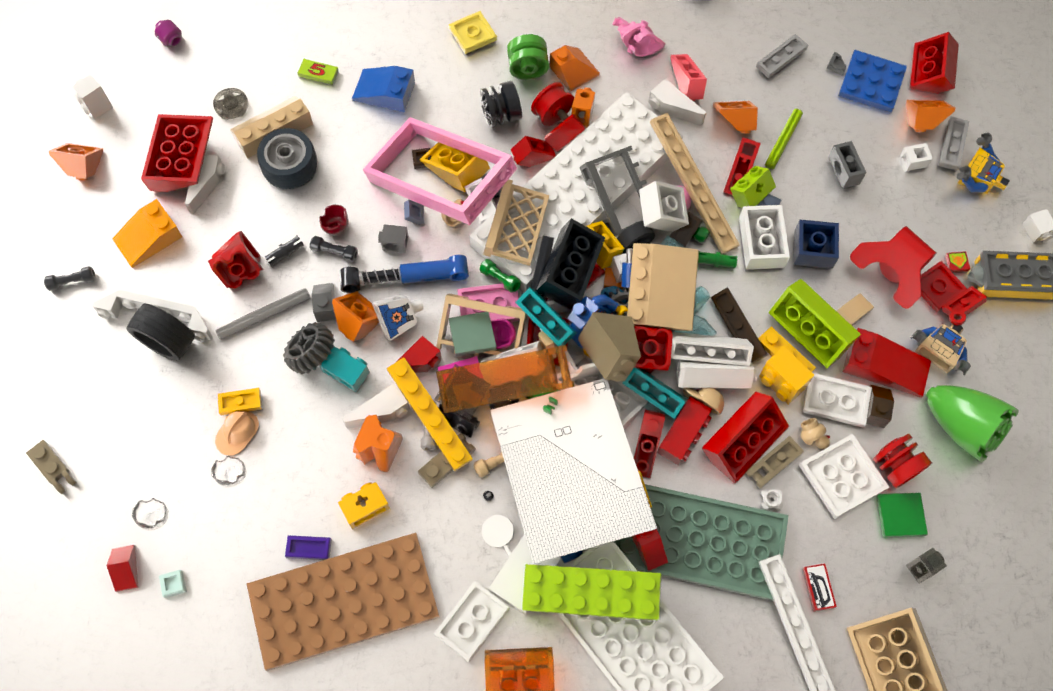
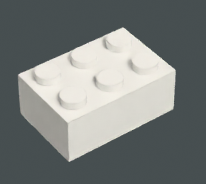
(764, 237)

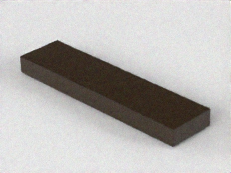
(737, 322)

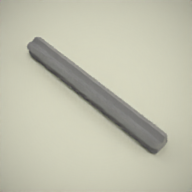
(262, 313)

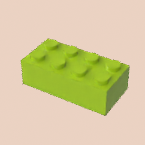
(814, 323)

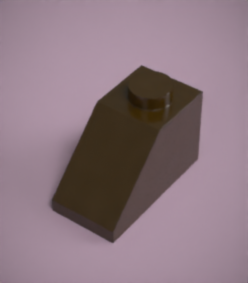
(880, 407)

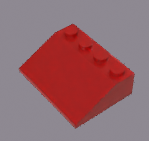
(176, 152)

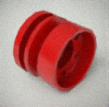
(902, 460)

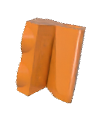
(377, 443)

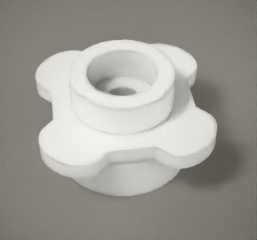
(776, 495)

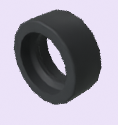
(635, 234)

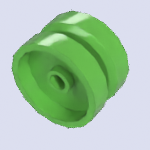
(528, 57)

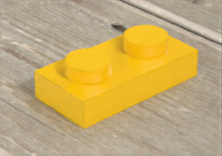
(239, 401)

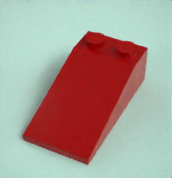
(887, 363)

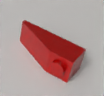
(743, 162)

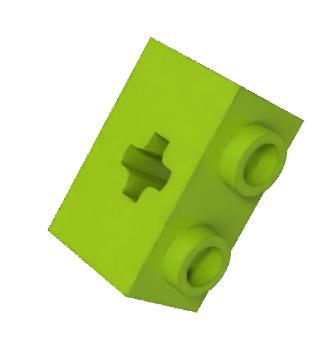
(753, 187)

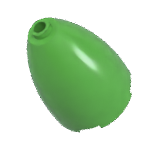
(971, 418)

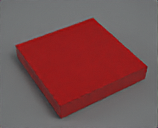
(940, 286)

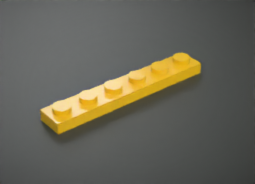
(429, 414)

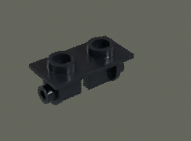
(460, 423)

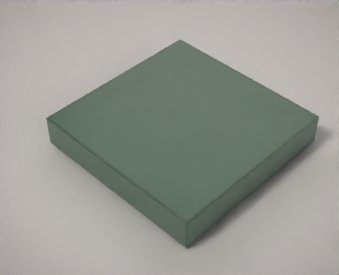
(472, 334)

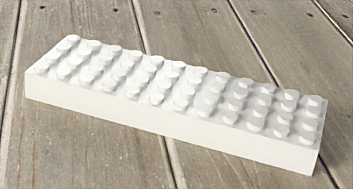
(620, 126)

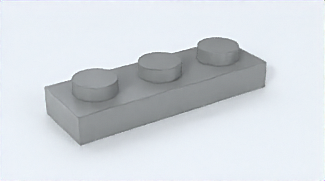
(782, 56)
(954, 143)

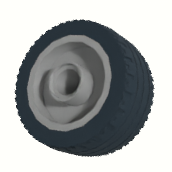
(287, 158)

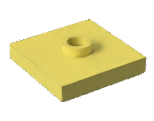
(472, 32)

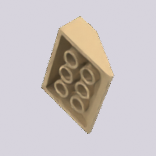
(663, 286)
(896, 654)

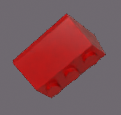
(935, 64)

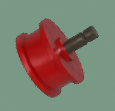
(552, 104)

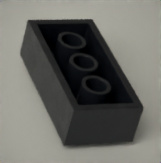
(571, 264)

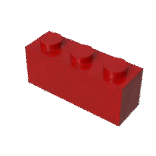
(685, 431)

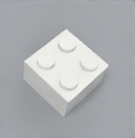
(663, 206)

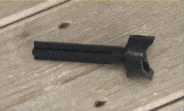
(543, 257)

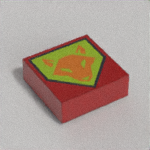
(957, 262)

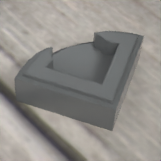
(836, 64)

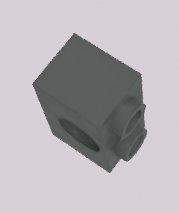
(847, 164)

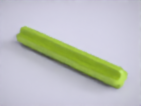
(783, 139)

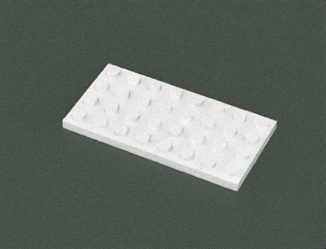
(639, 651)

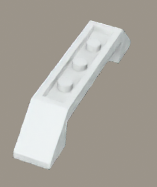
(111, 306)

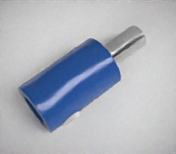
(626, 269)

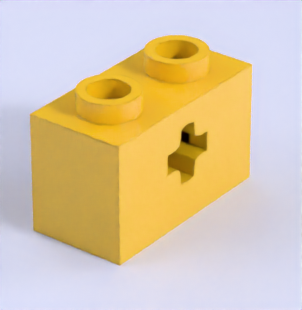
(374, 506)

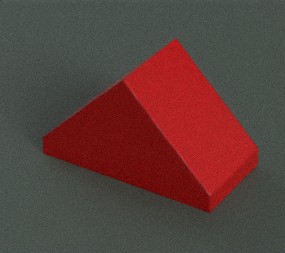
(123, 568)

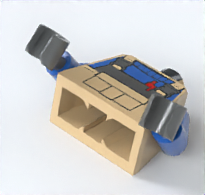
(943, 347)

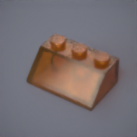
(519, 669)

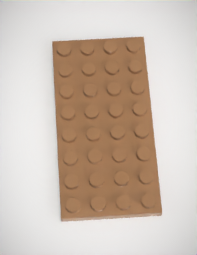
(341, 601)

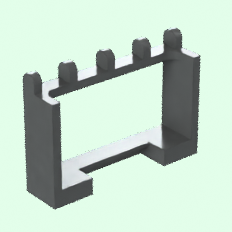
(591, 176)

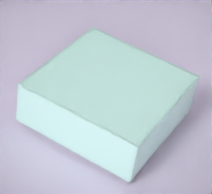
(172, 583)

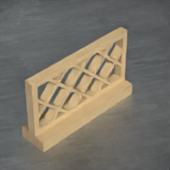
(499, 222)

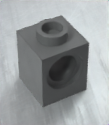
(393, 238)

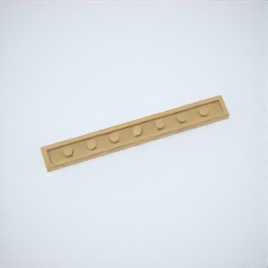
(694, 183)

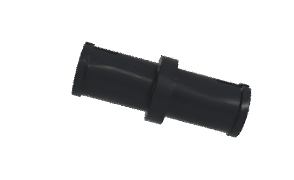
(284, 250)

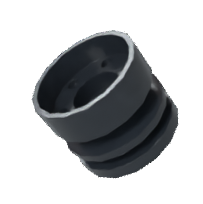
(503, 103)

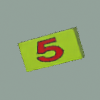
(318, 71)

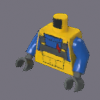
(983, 169)

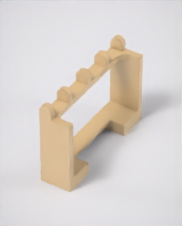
(466, 302)

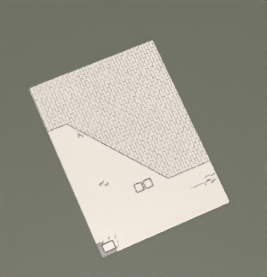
(572, 471)

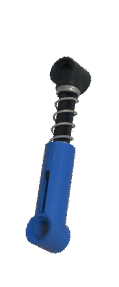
(452, 268)

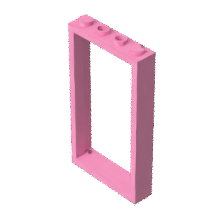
(478, 198)

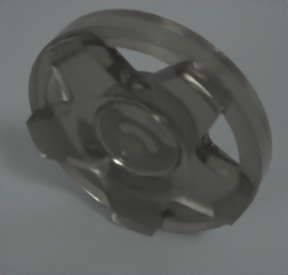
(230, 103)

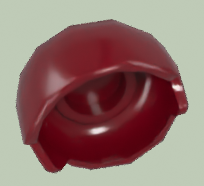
(334, 219)

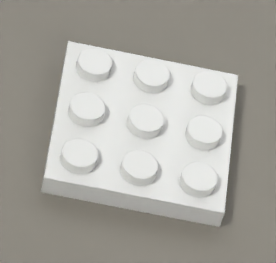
(843, 476)

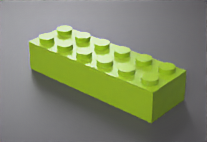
(592, 592)

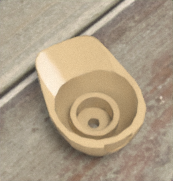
(707, 396)

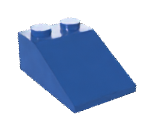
(385, 87)

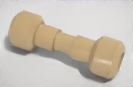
(483, 467)

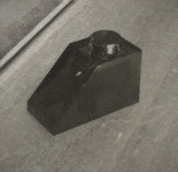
(926, 565)

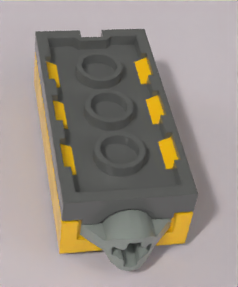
(1014, 274)

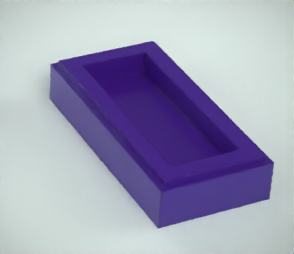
(308, 547)

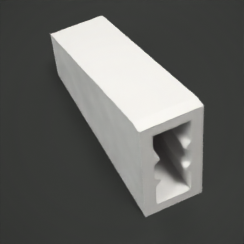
(714, 375)

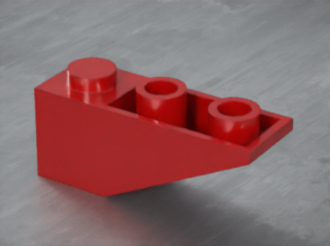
(648, 441)

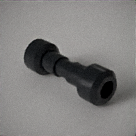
(318, 244)
(53, 282)

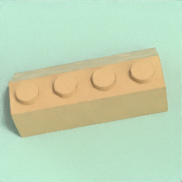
(287, 114)

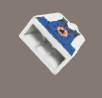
(396, 314)

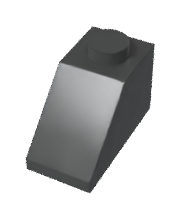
(322, 302)

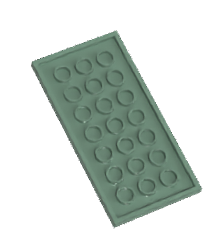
(712, 541)

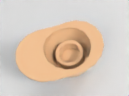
(236, 432)

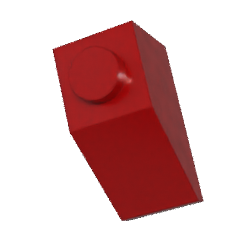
(532, 151)
(422, 356)
(650, 549)

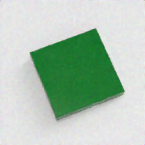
(901, 515)

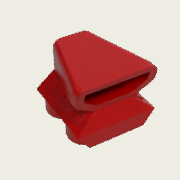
(236, 261)
(654, 347)

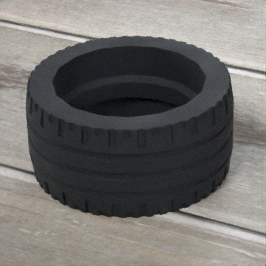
(160, 332)

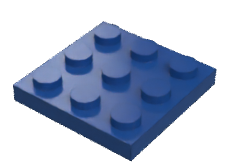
(872, 81)

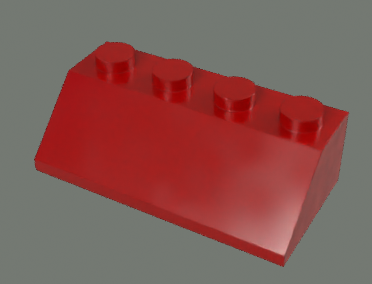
(746, 436)

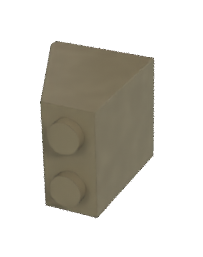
(611, 344)

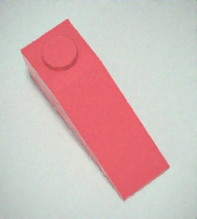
(688, 76)

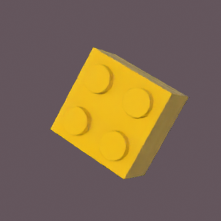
(785, 375)

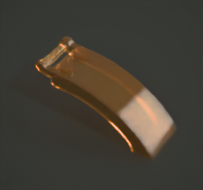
(503, 379)

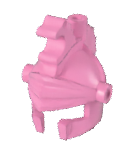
(638, 37)

